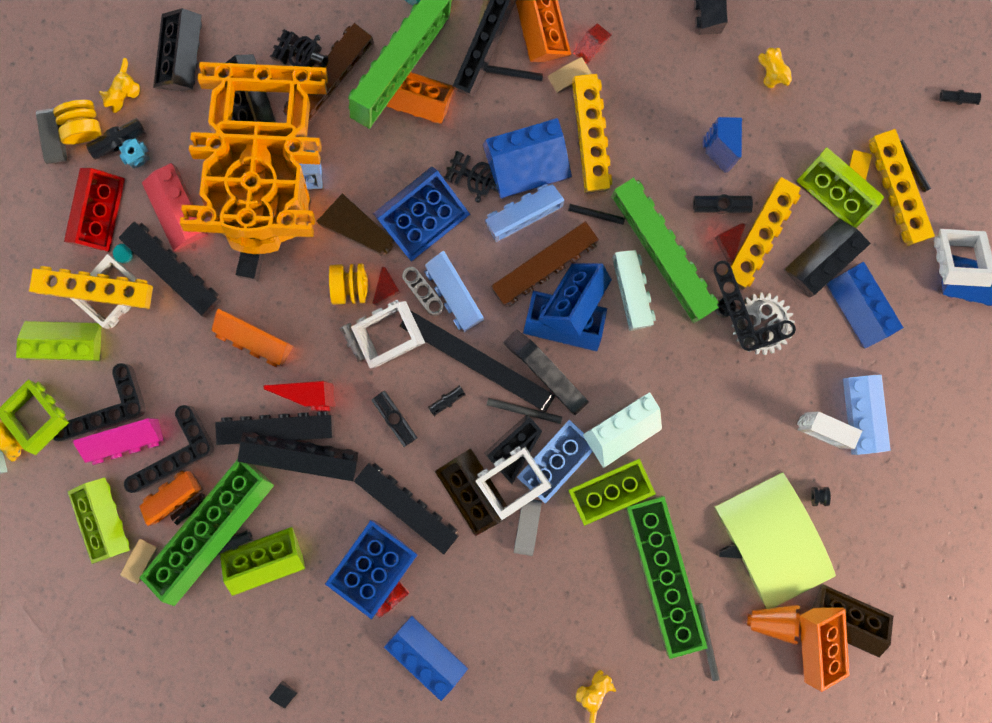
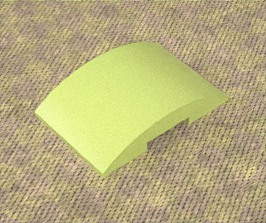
(776, 540)

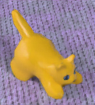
(775, 68)
(121, 87)
(8, 443)
(592, 696)

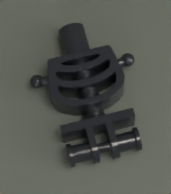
(299, 51)
(479, 178)

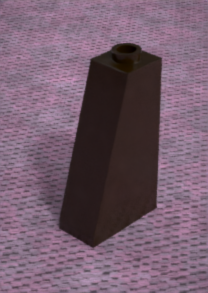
(353, 224)

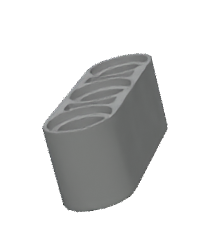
(421, 282)
(527, 528)

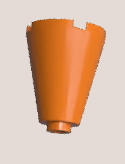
(776, 622)

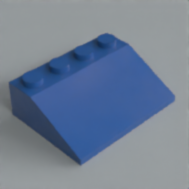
(528, 158)
(421, 213)
(371, 569)

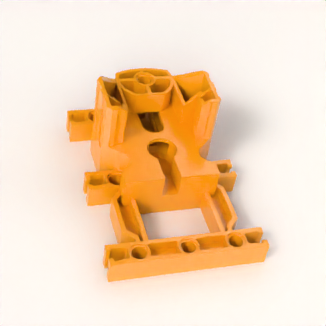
(255, 176)

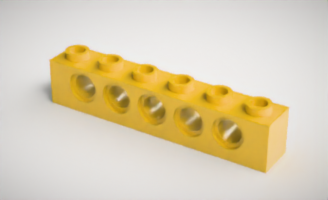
(593, 85)
(890, 141)
(784, 189)
(41, 285)

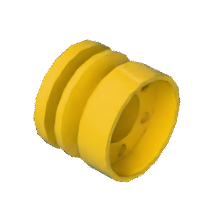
(77, 122)
(346, 284)

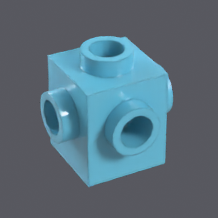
(139, 156)

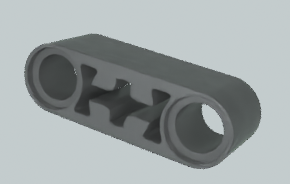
(51, 144)

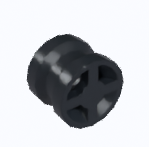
(724, 312)
(820, 496)

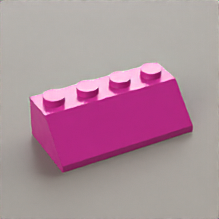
(119, 440)

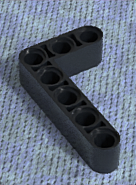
(743, 313)
(546, 371)
(107, 413)
(176, 457)

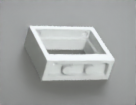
(105, 267)
(958, 275)
(366, 344)
(829, 430)
(524, 499)

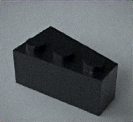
(522, 434)

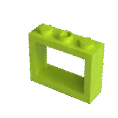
(47, 431)

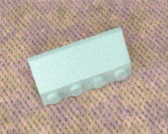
(632, 290)
(624, 429)

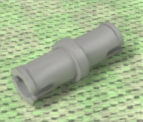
(352, 341)

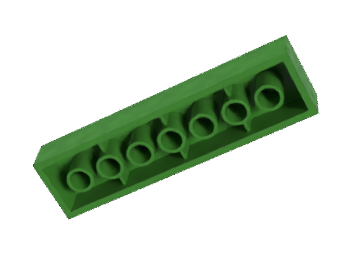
(397, 60)
(664, 250)
(206, 532)
(666, 577)

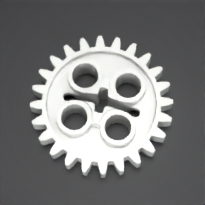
(754, 311)

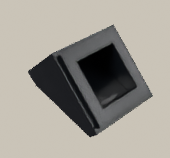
(729, 551)
(283, 695)

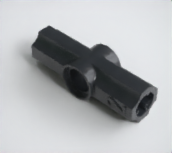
(114, 138)
(710, 204)
(387, 408)

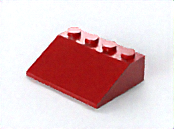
(317, 394)

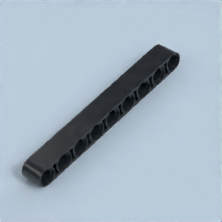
(483, 364)

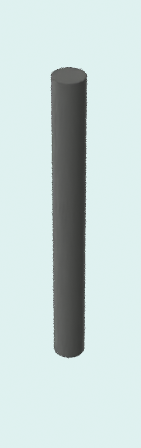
(523, 410)
(709, 651)

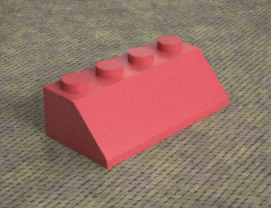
(167, 195)

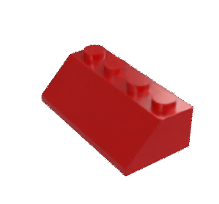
(94, 209)

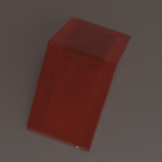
(592, 43)
(729, 241)
(385, 288)
(393, 599)

